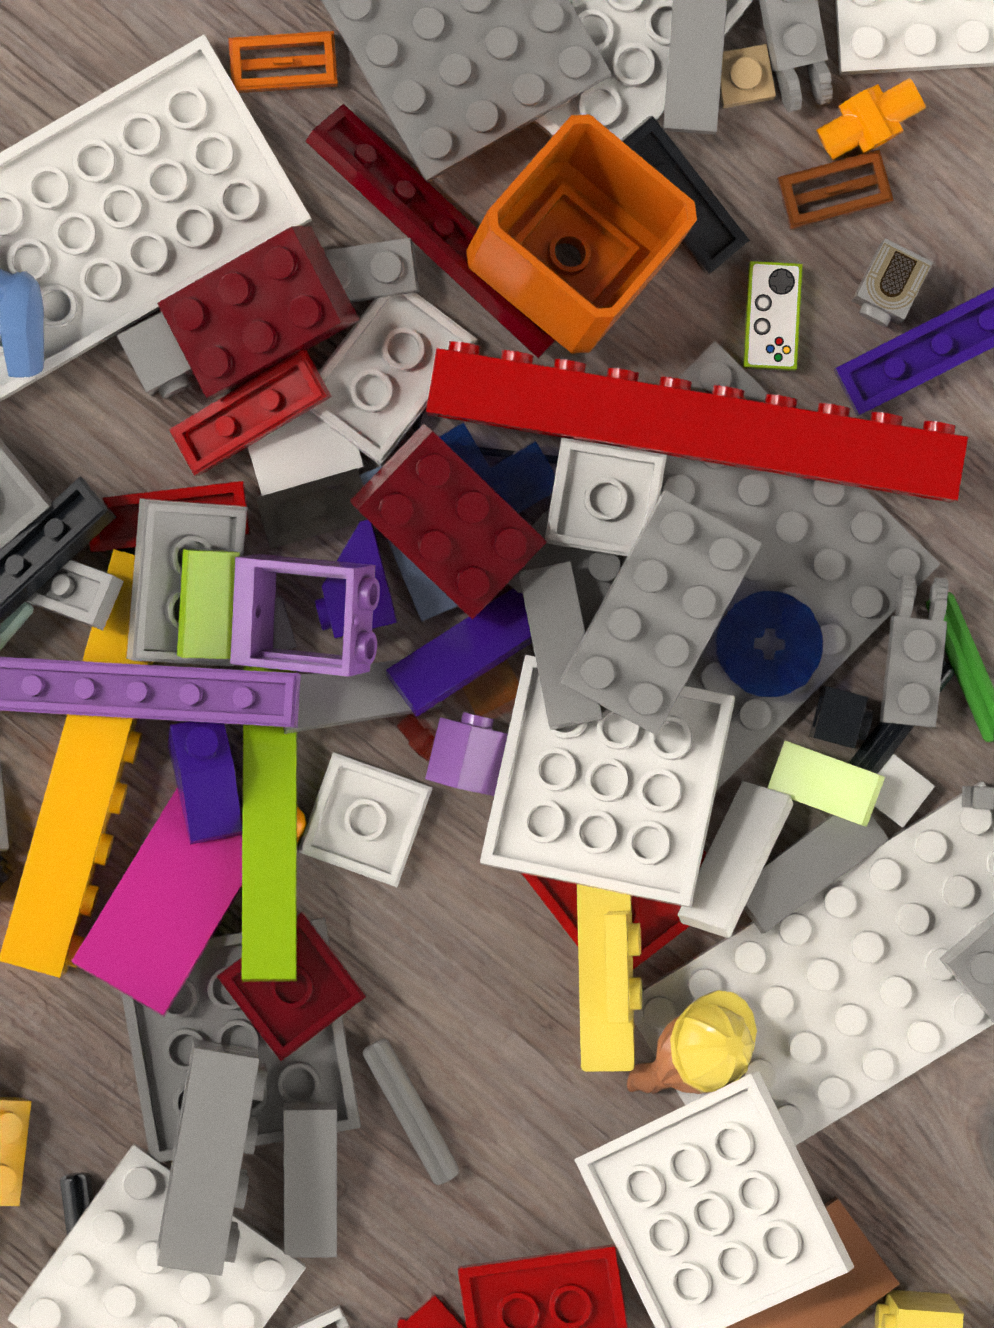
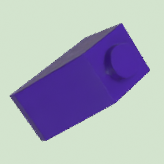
(360, 549)
(205, 780)

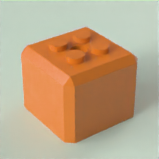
(605, 203)

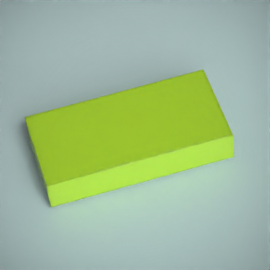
(206, 604)

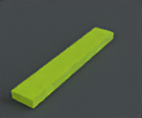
(269, 852)

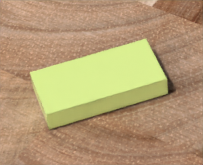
(826, 783)

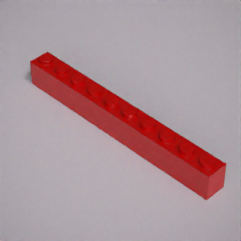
(695, 424)

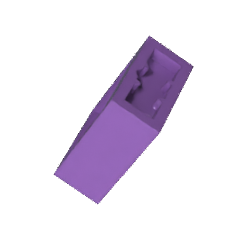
(256, 607)

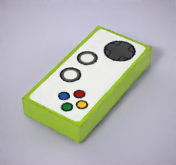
(772, 316)

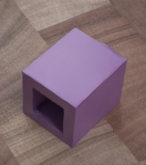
(467, 754)

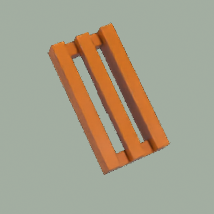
(279, 83)

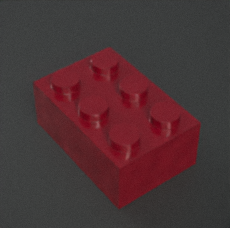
(258, 310)
(448, 521)

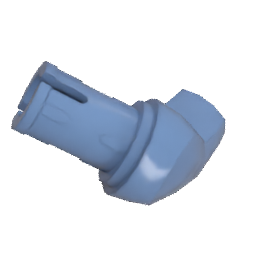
(21, 323)

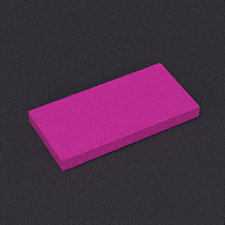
(163, 912)

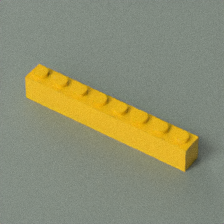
(76, 813)

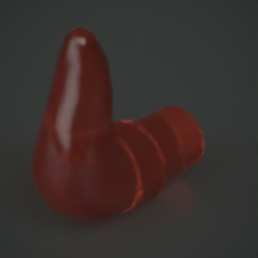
(419, 738)

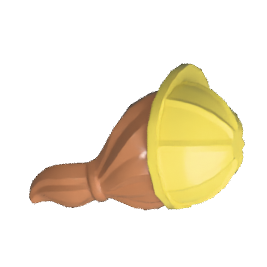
(701, 1047)

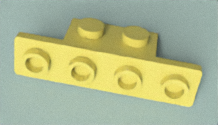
(606, 979)

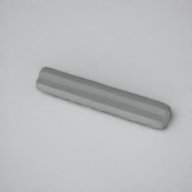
(411, 1111)

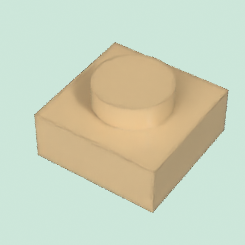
(746, 77)

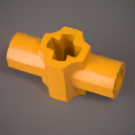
(870, 118)

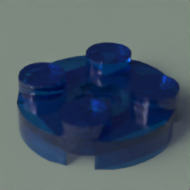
(789, 667)

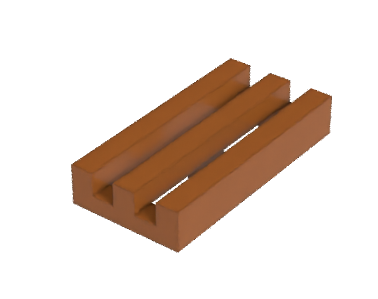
(792, 201)

